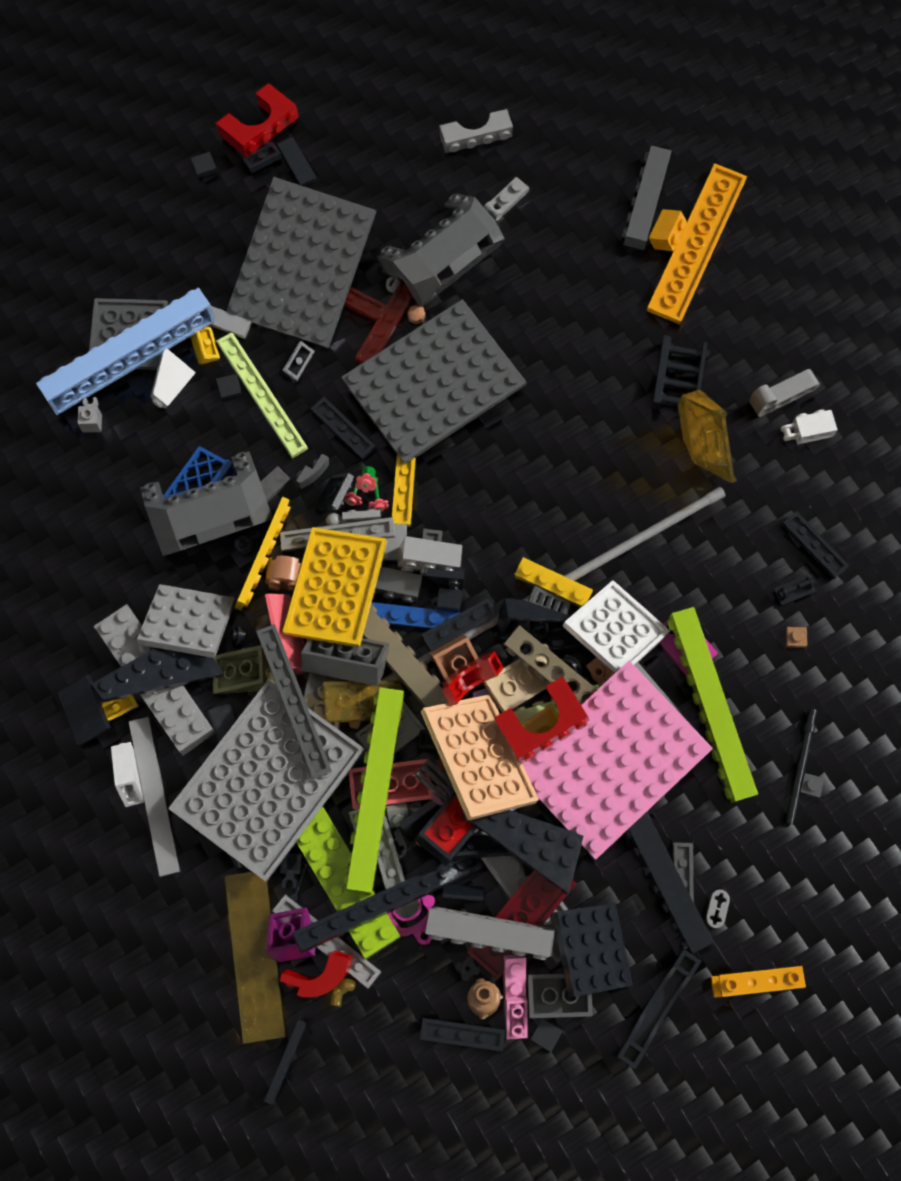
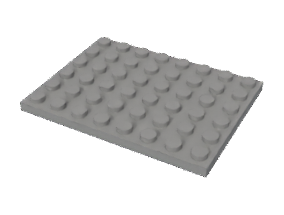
(257, 787)

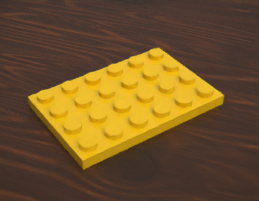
(335, 587)

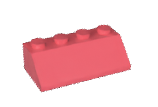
(278, 608)
(403, 785)

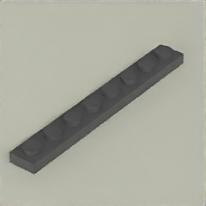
(294, 701)

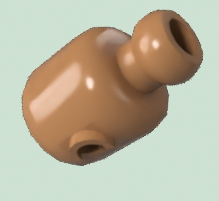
(483, 998)

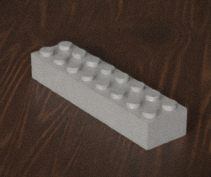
(171, 706)

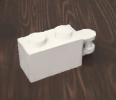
(810, 427)

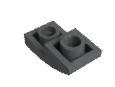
(309, 475)

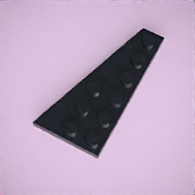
(155, 671)
(535, 843)

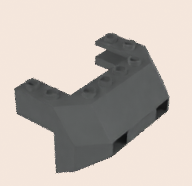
(444, 251)
(208, 510)

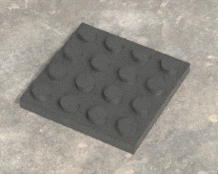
(115, 315)

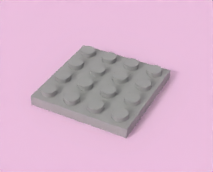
(186, 621)

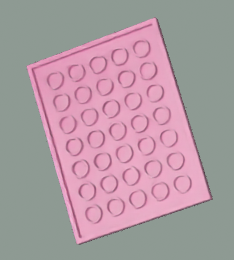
(618, 762)

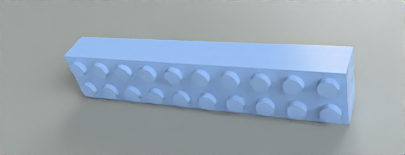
(126, 351)

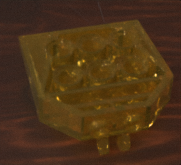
(706, 434)

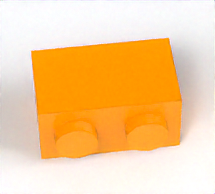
(668, 230)

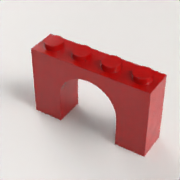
(250, 138)
(571, 717)

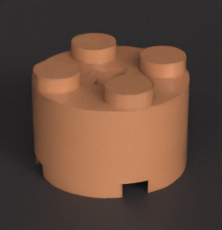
(282, 573)

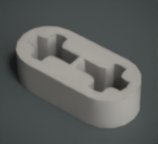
(712, 908)

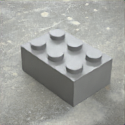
(420, 554)

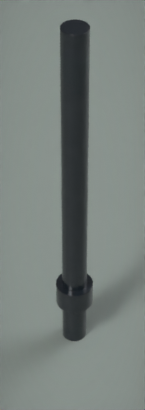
(808, 729)

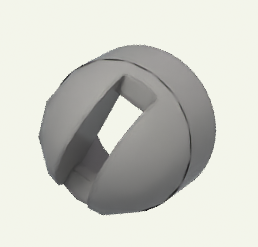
(392, 288)

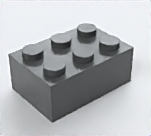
(550, 999)

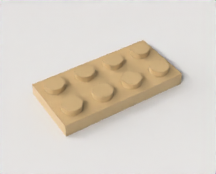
(517, 684)

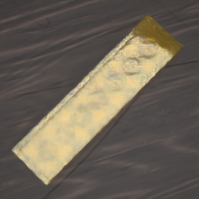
(254, 969)

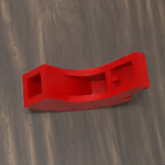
(470, 676)
(314, 986)

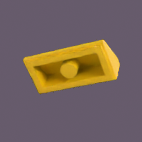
(205, 346)
(118, 707)

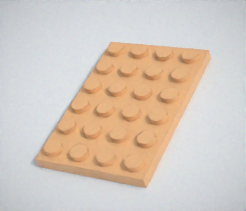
(478, 757)

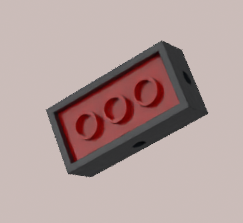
(446, 831)

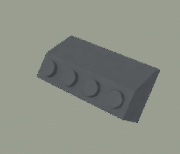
(346, 662)

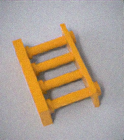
(757, 981)

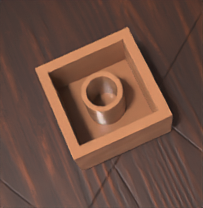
(453, 656)

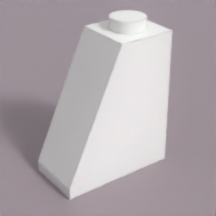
(169, 379)
(127, 774)

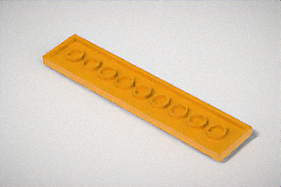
(696, 244)

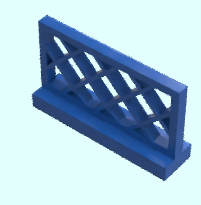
(226, 470)

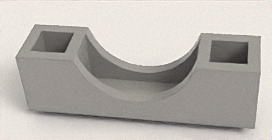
(457, 137)

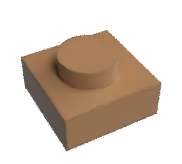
(796, 637)

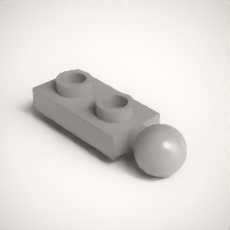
(352, 516)

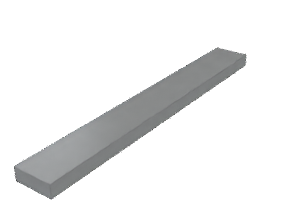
(154, 797)

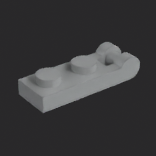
(506, 198)

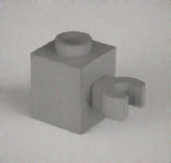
(89, 416)

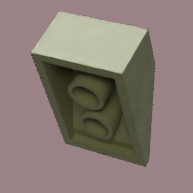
(243, 671)

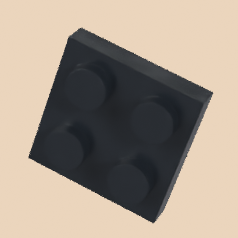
(334, 492)

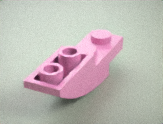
(515, 996)

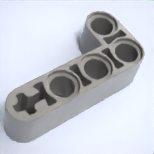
(769, 399)

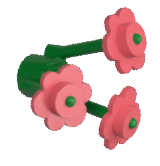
(366, 482)

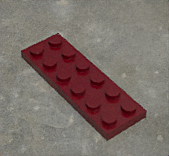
(531, 905)

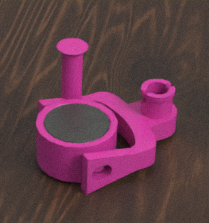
(410, 912)

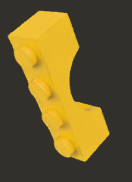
(553, 582)

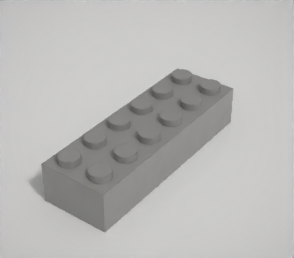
(491, 931)

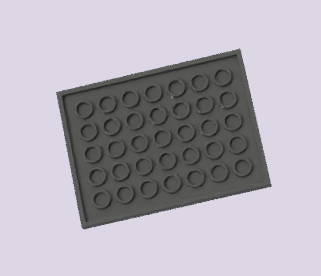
(301, 262)
(433, 381)

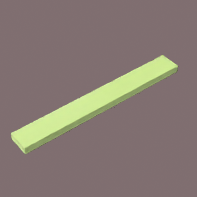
(262, 395)

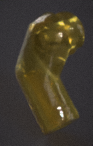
(343, 987)

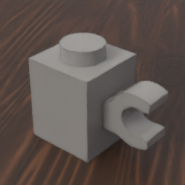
(400, 811)

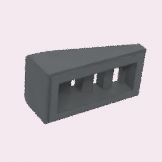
(560, 604)

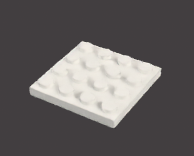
(616, 627)

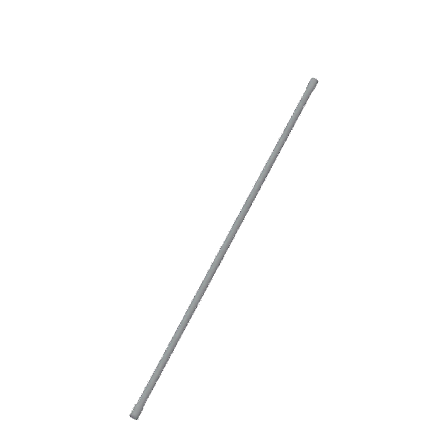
(709, 498)

